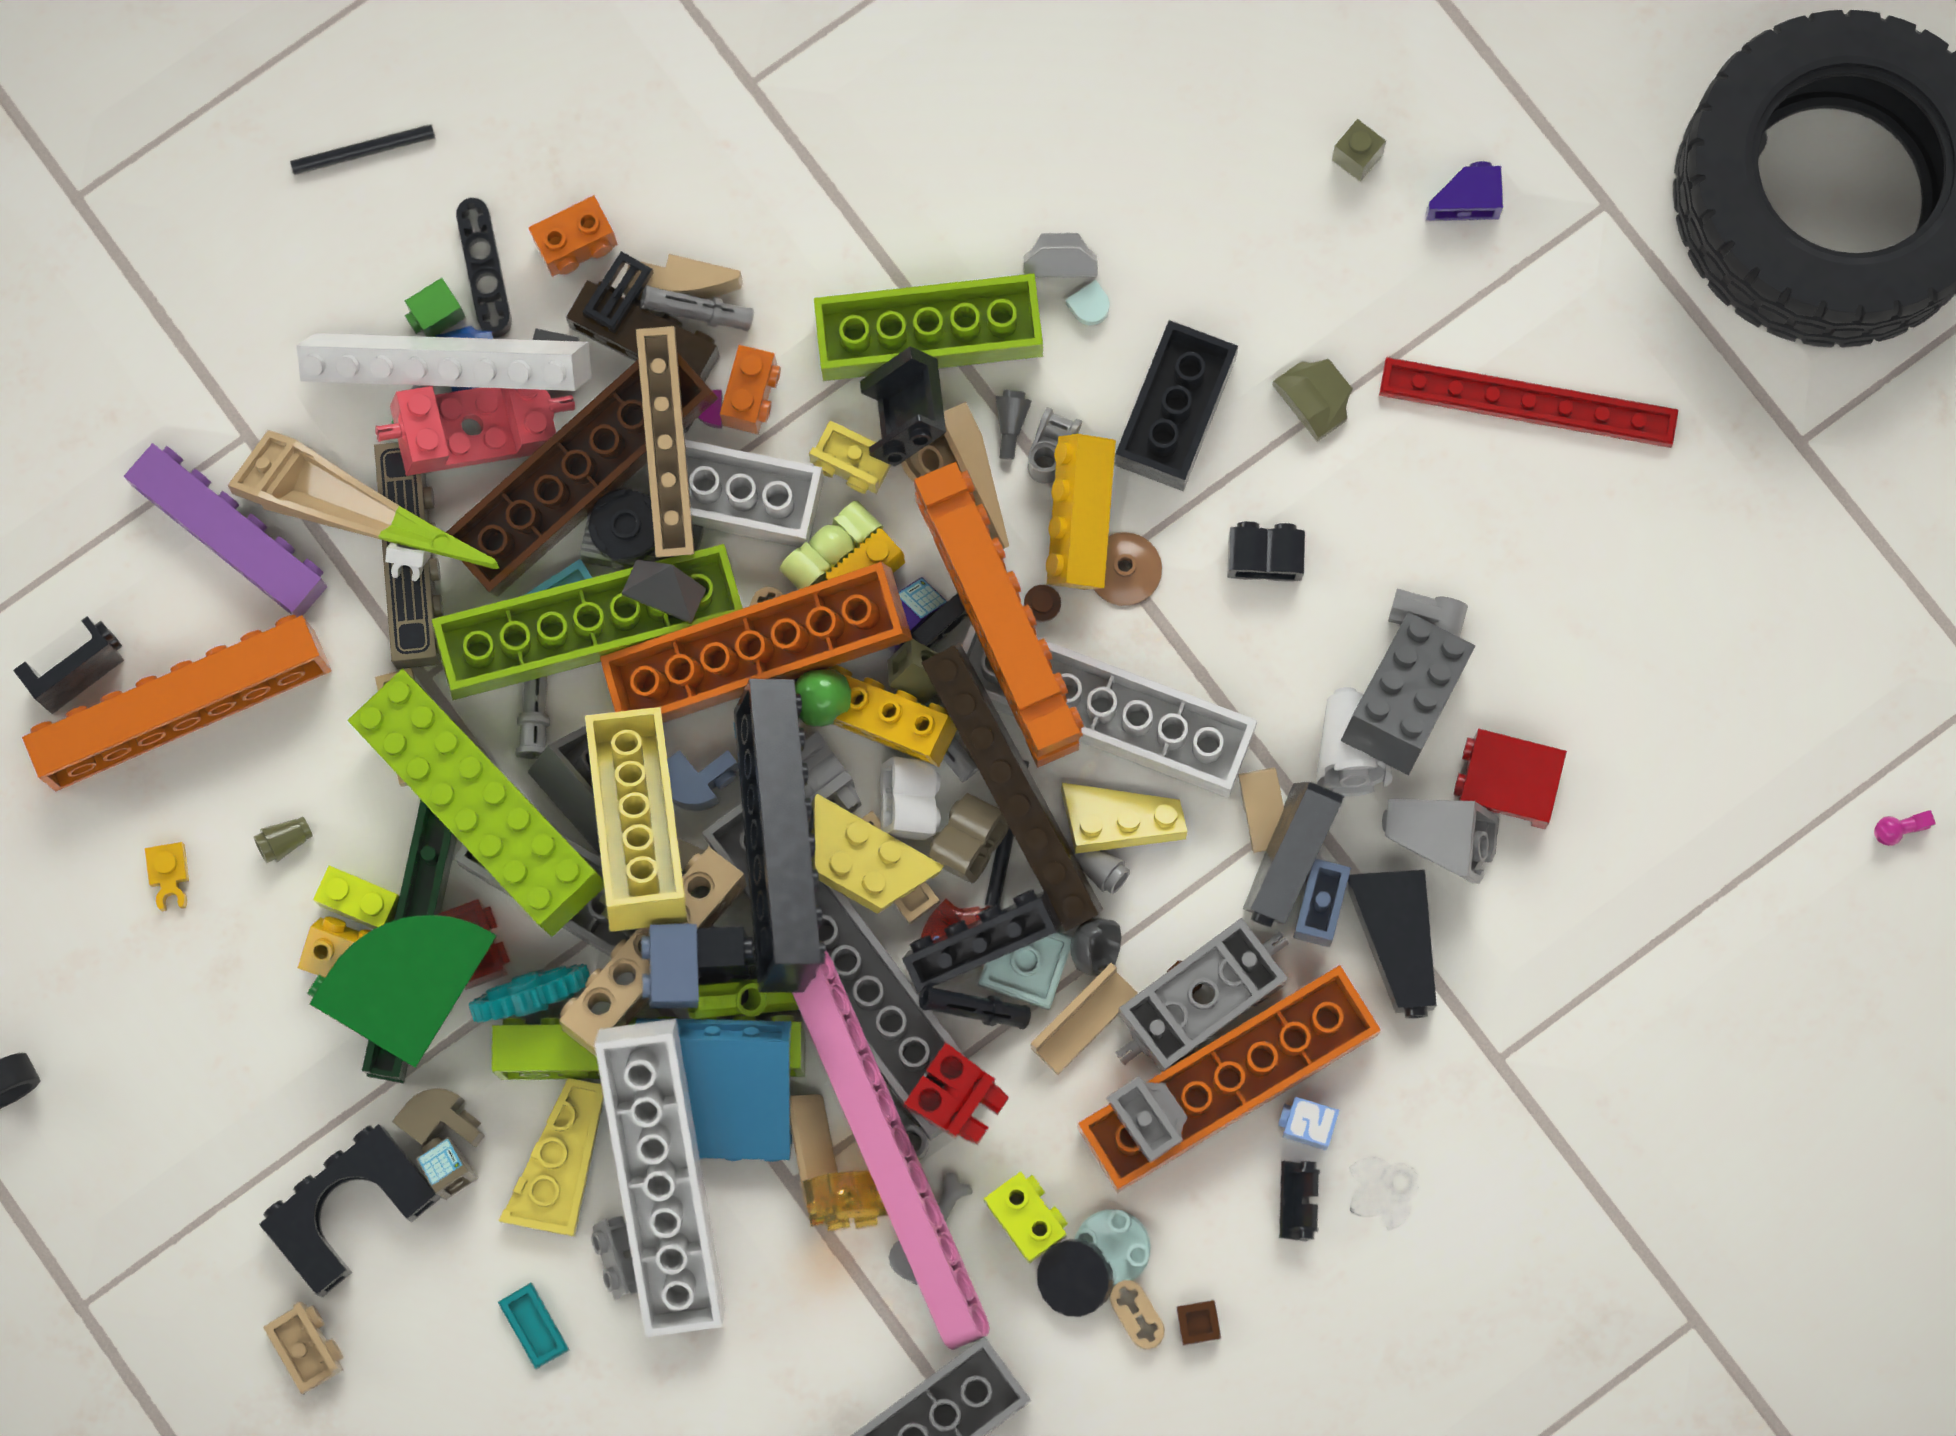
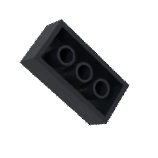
(1176, 405)

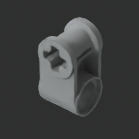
(1046, 441)

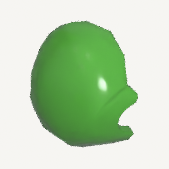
(823, 696)

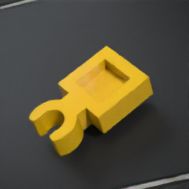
(167, 869)

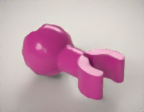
(1891, 830)

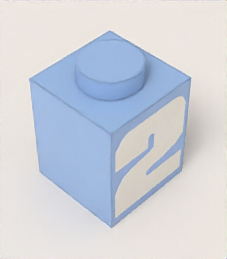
(1308, 1122)

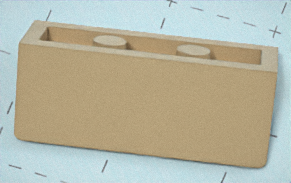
(1083, 1019)

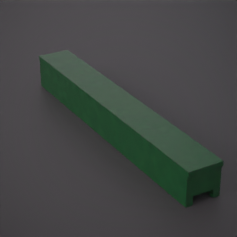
(420, 894)

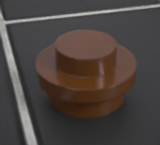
(1044, 602)

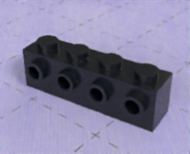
(981, 941)

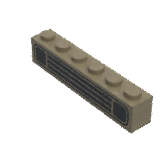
(409, 602)

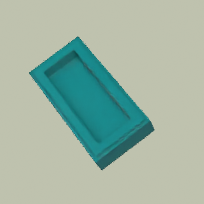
(533, 1326)

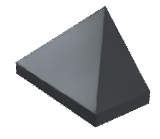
(664, 589)

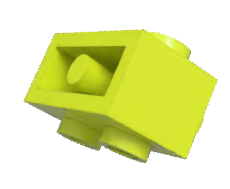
(1023, 1218)

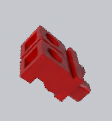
(962, 1092)

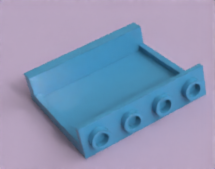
(738, 1086)

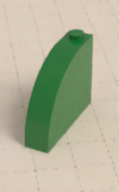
(402, 981)

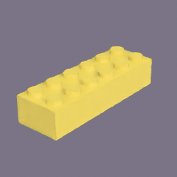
(635, 819)

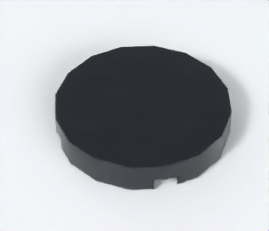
(623, 526)
(1074, 1277)

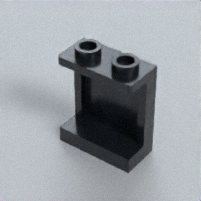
(907, 405)
(74, 672)

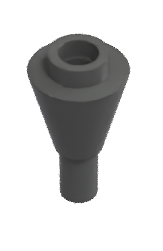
(1012, 411)

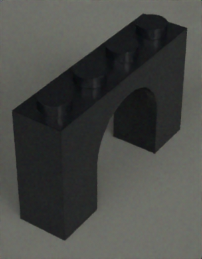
(297, 1224)

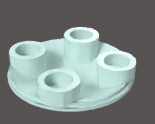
(1120, 1239)

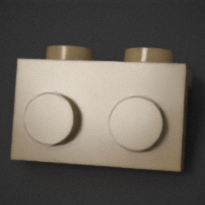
(304, 1348)

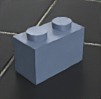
(1322, 903)
(672, 966)

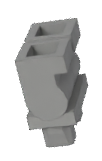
(827, 776)

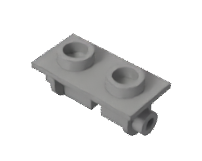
(610, 1244)

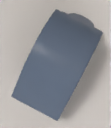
(694, 789)

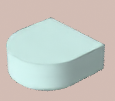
(1089, 304)

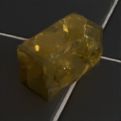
(843, 1200)

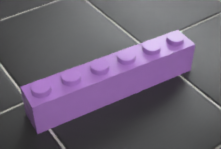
(225, 530)

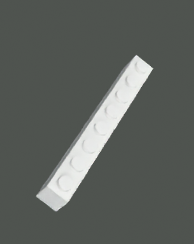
(444, 361)

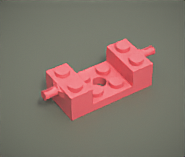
(431, 431)

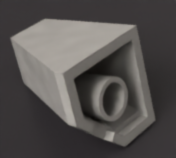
(1445, 832)

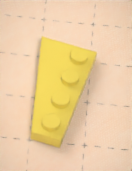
(556, 1175)

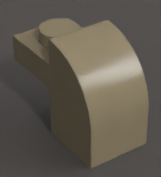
(431, 1110)

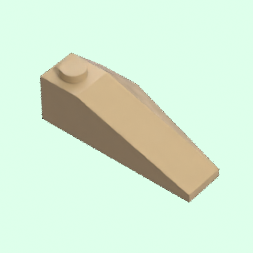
(966, 447)

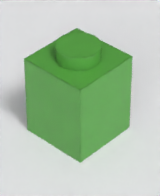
(433, 309)

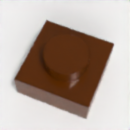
(1198, 1322)

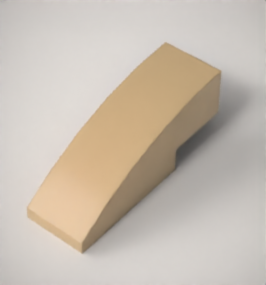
(692, 278)

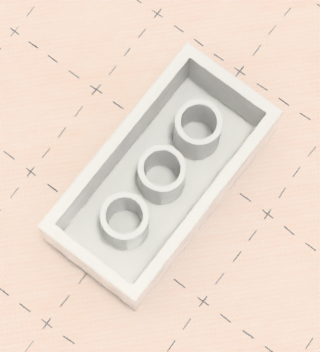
(752, 494)

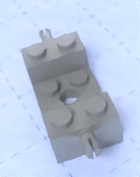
(1172, 1024)

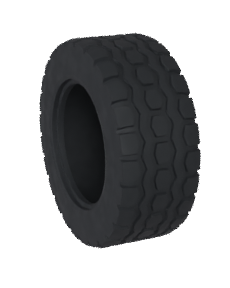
(1740, 241)

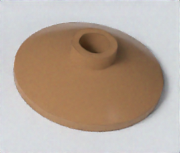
(1137, 583)

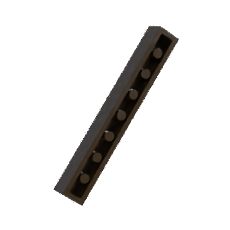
(1012, 786)

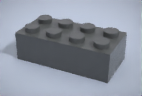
(1407, 693)

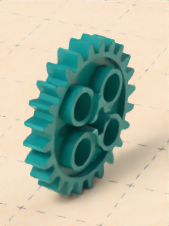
(529, 993)

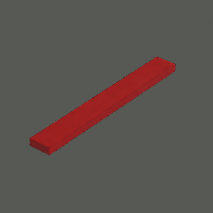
(1528, 402)

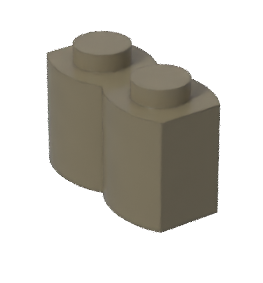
(969, 838)

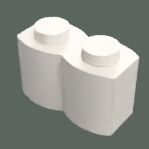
(909, 798)

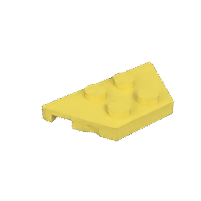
(864, 859)

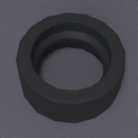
(16, 1078)

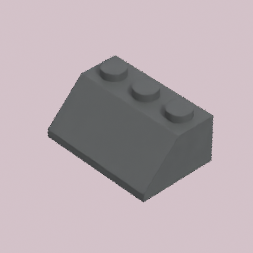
(566, 778)

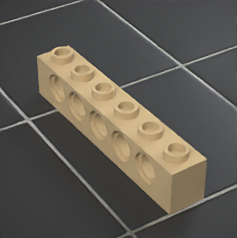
(626, 1001)

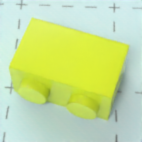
(356, 898)

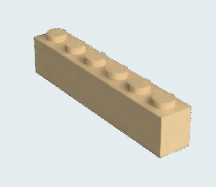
(665, 441)

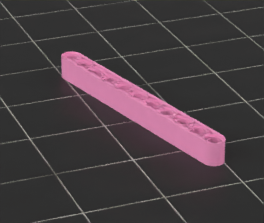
(891, 1159)

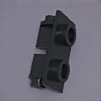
(1297, 1216)

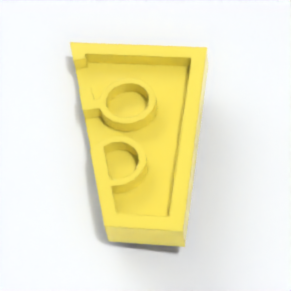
(1120, 819)

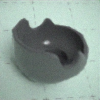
(1095, 945)

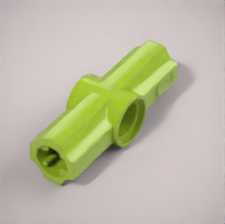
(724, 999)

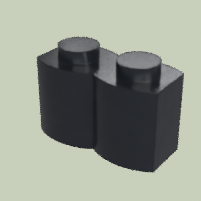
(1266, 553)

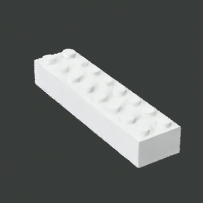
(1140, 718)
(660, 1177)

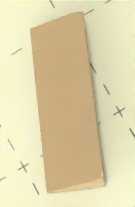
(811, 1137)

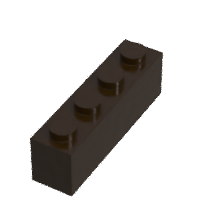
(695, 348)

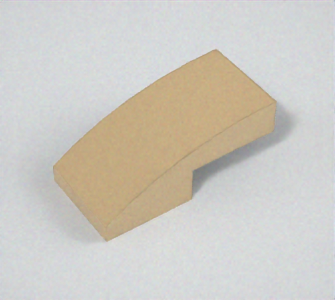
(1261, 804)

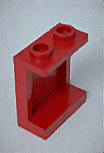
(1511, 776)

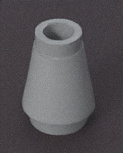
(1104, 870)

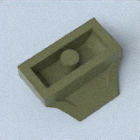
(1315, 395)

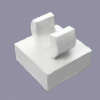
(408, 556)

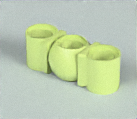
(830, 545)

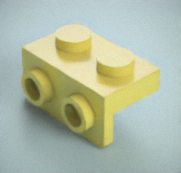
(847, 456)

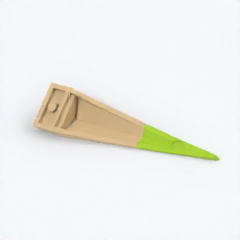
(304, 485)

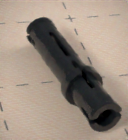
(989, 1010)

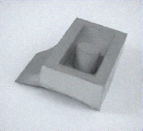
(1060, 257)
(1149, 1116)

